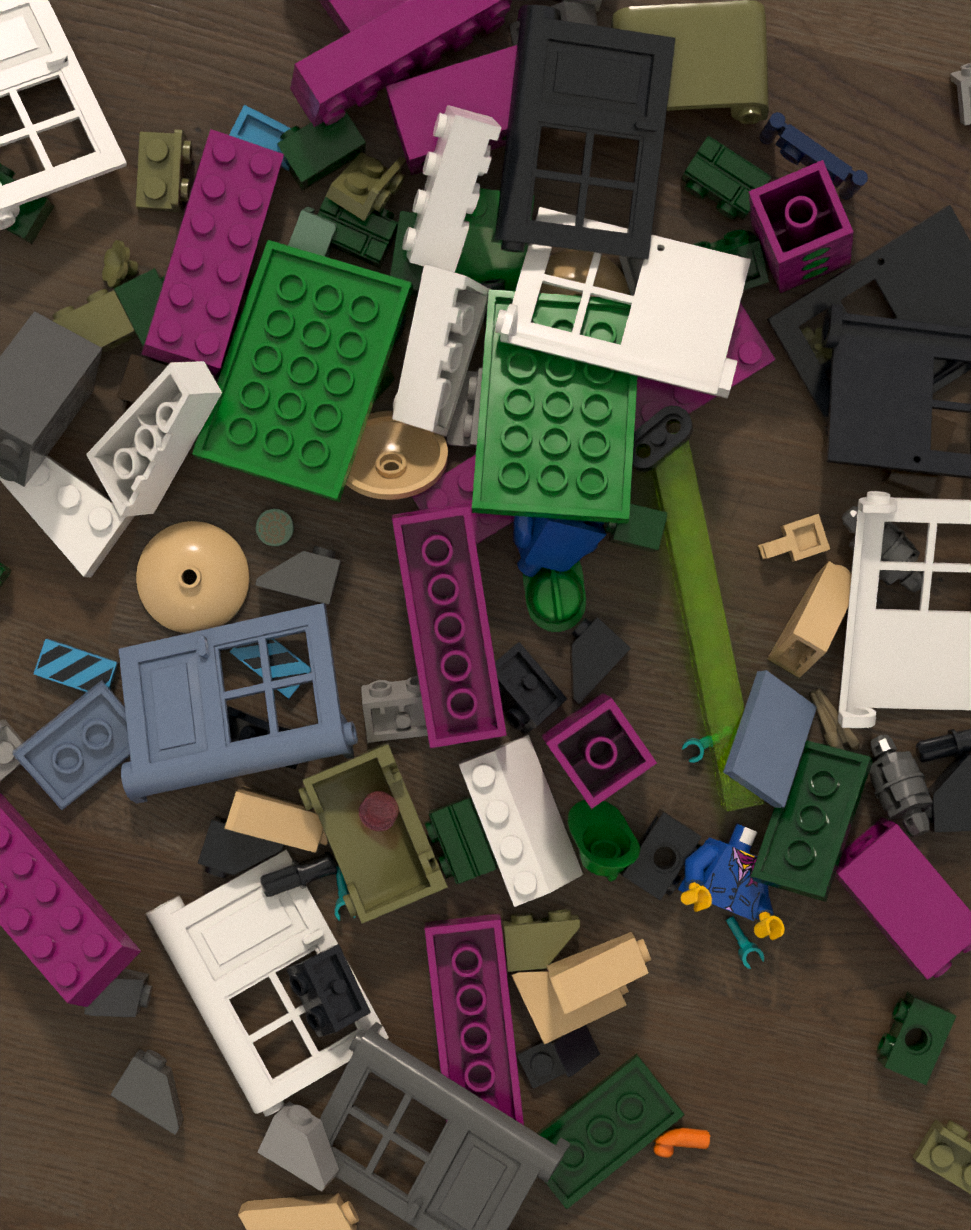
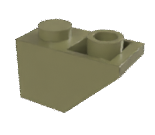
(98, 321)
(537, 941)

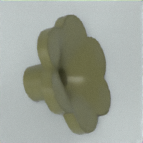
(118, 264)

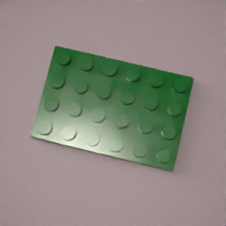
(303, 370)
(552, 427)

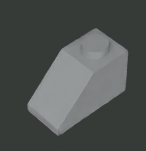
(300, 1146)

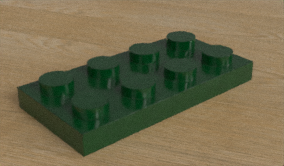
(813, 827)
(608, 1128)

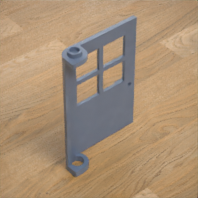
(181, 713)

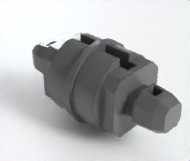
(894, 548)
(899, 785)

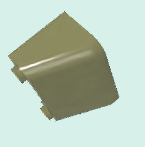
(715, 55)
(378, 866)

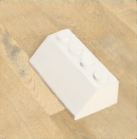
(521, 820)

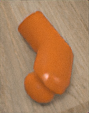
(680, 1137)

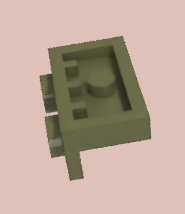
(162, 171)
(366, 185)
(947, 1153)

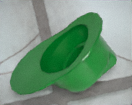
(556, 598)
(602, 838)

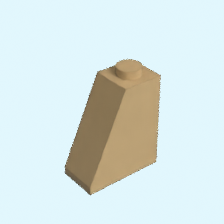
(814, 621)
(275, 820)
(598, 971)
(546, 1009)
(299, 1213)

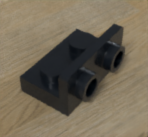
(525, 690)
(328, 991)

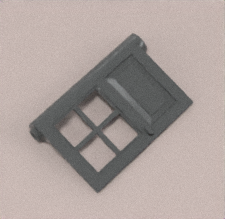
(477, 1164)

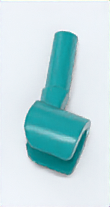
(702, 744)
(342, 890)
(743, 942)

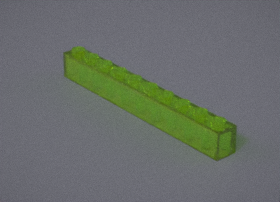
(702, 616)

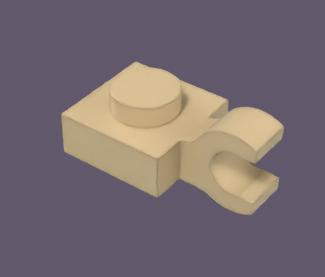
(800, 538)

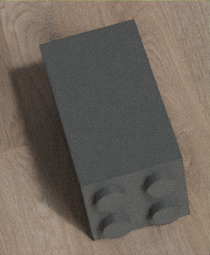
(42, 387)

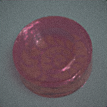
(378, 811)

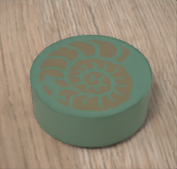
(275, 527)

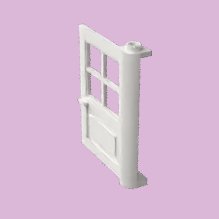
(30, 54)
(675, 321)
(895, 653)
(233, 943)

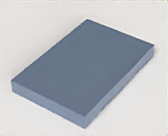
(770, 739)
(77, 746)

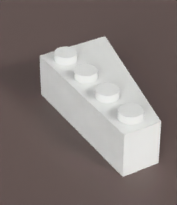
(450, 187)
(439, 348)
(154, 436)
(71, 514)

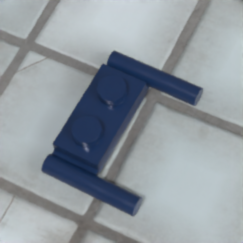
(800, 148)

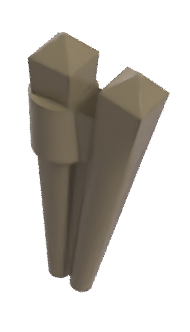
(828, 716)

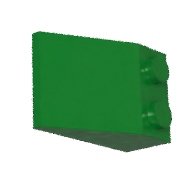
(480, 256)

